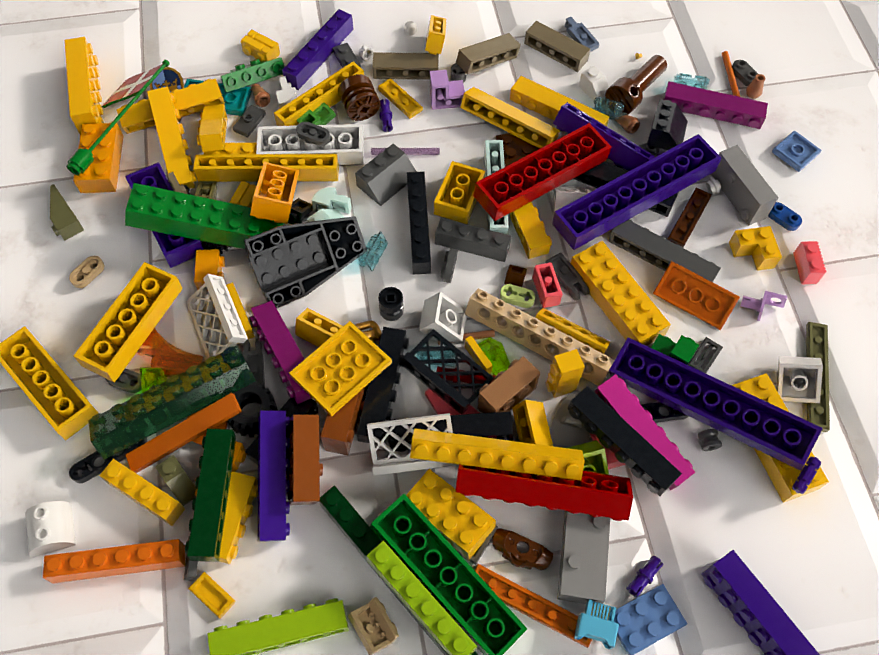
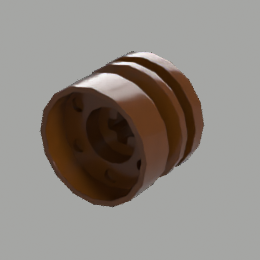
(359, 97)

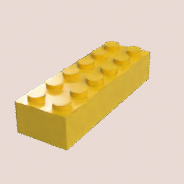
(83, 83)
(619, 295)
(128, 322)
(45, 383)
(780, 473)

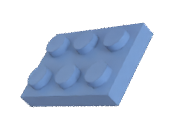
(648, 620)

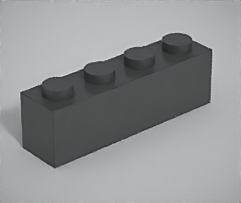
(472, 239)

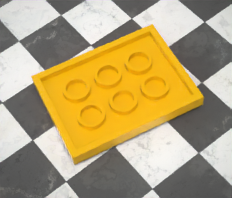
(340, 368)

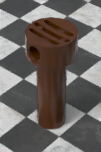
(630, 90)

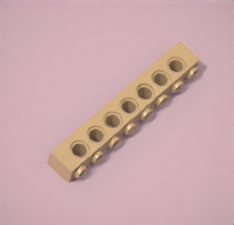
(535, 334)

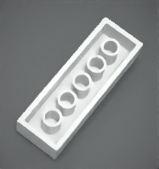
(345, 141)

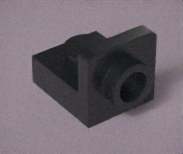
(299, 210)

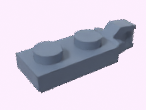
(581, 34)

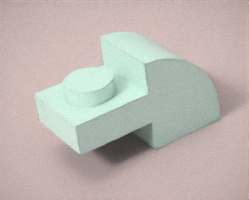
(328, 199)

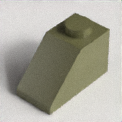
(177, 480)

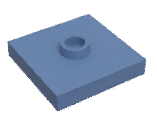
(796, 151)

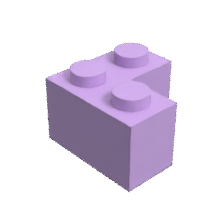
(443, 92)

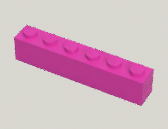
(628, 406)

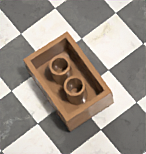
(509, 387)

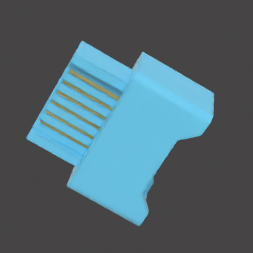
(597, 624)

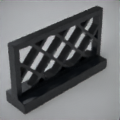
(433, 379)

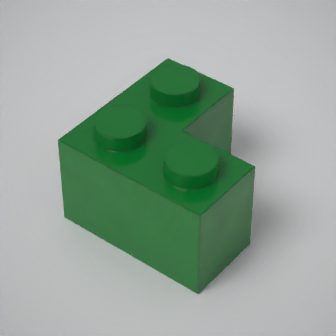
(681, 351)

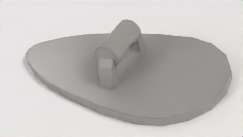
(565, 429)

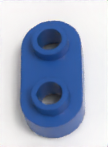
(785, 217)

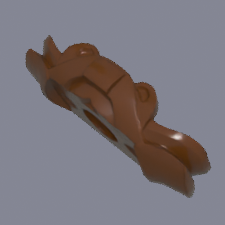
(536, 557)

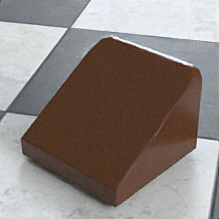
(515, 275)

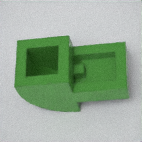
(319, 116)

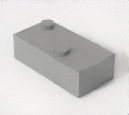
(744, 185)
(584, 558)

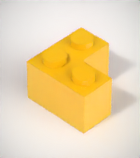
(759, 244)

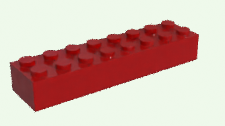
(541, 171)
(592, 495)

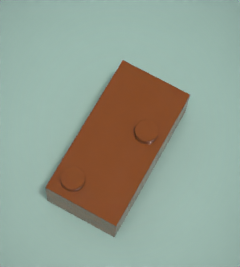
(341, 427)
(304, 460)

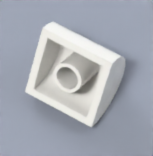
(49, 527)

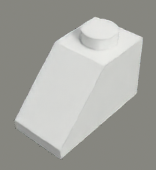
(593, 83)

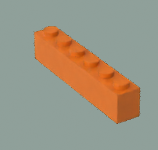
(114, 561)

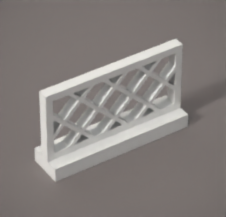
(225, 312)
(403, 463)

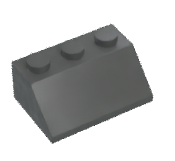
(385, 174)

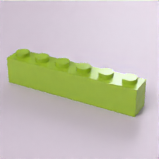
(420, 601)
(280, 631)

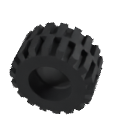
(251, 394)

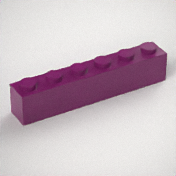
(717, 105)
(280, 345)

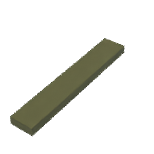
(818, 348)

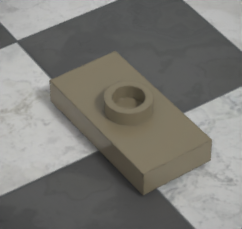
(175, 185)

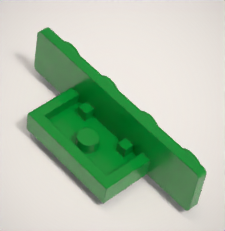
(252, 73)

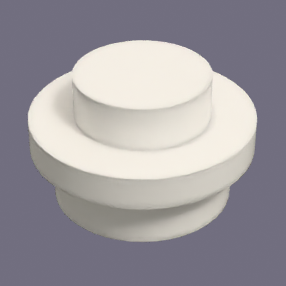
(713, 186)

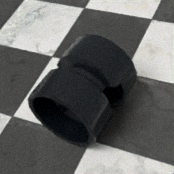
(391, 303)

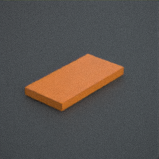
(696, 295)

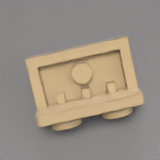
(373, 626)

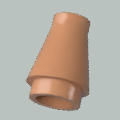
(755, 88)
(260, 96)
(628, 123)

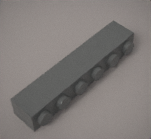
(659, 250)

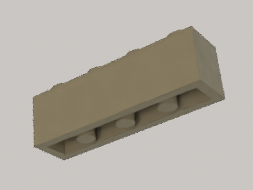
(557, 46)
(488, 53)
(404, 65)

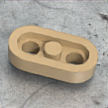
(86, 272)

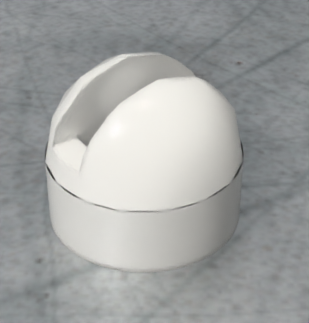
(410, 28)
(368, 50)

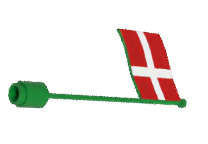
(131, 87)

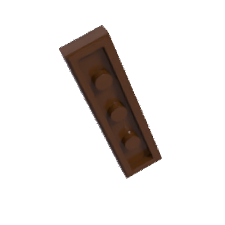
(689, 217)

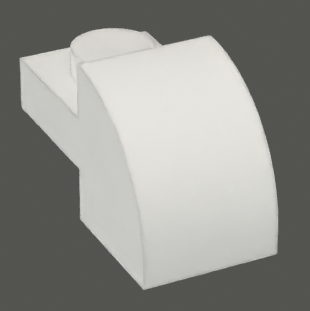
(286, 93)

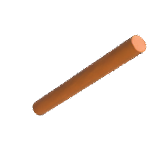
(731, 77)

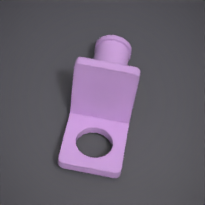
(758, 305)

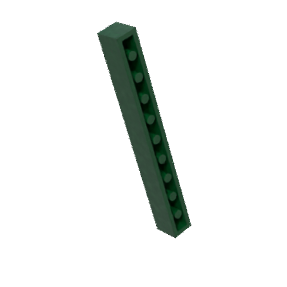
(359, 535)

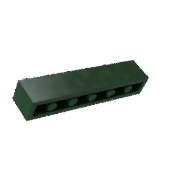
(211, 496)

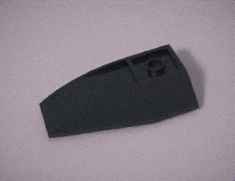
(302, 256)

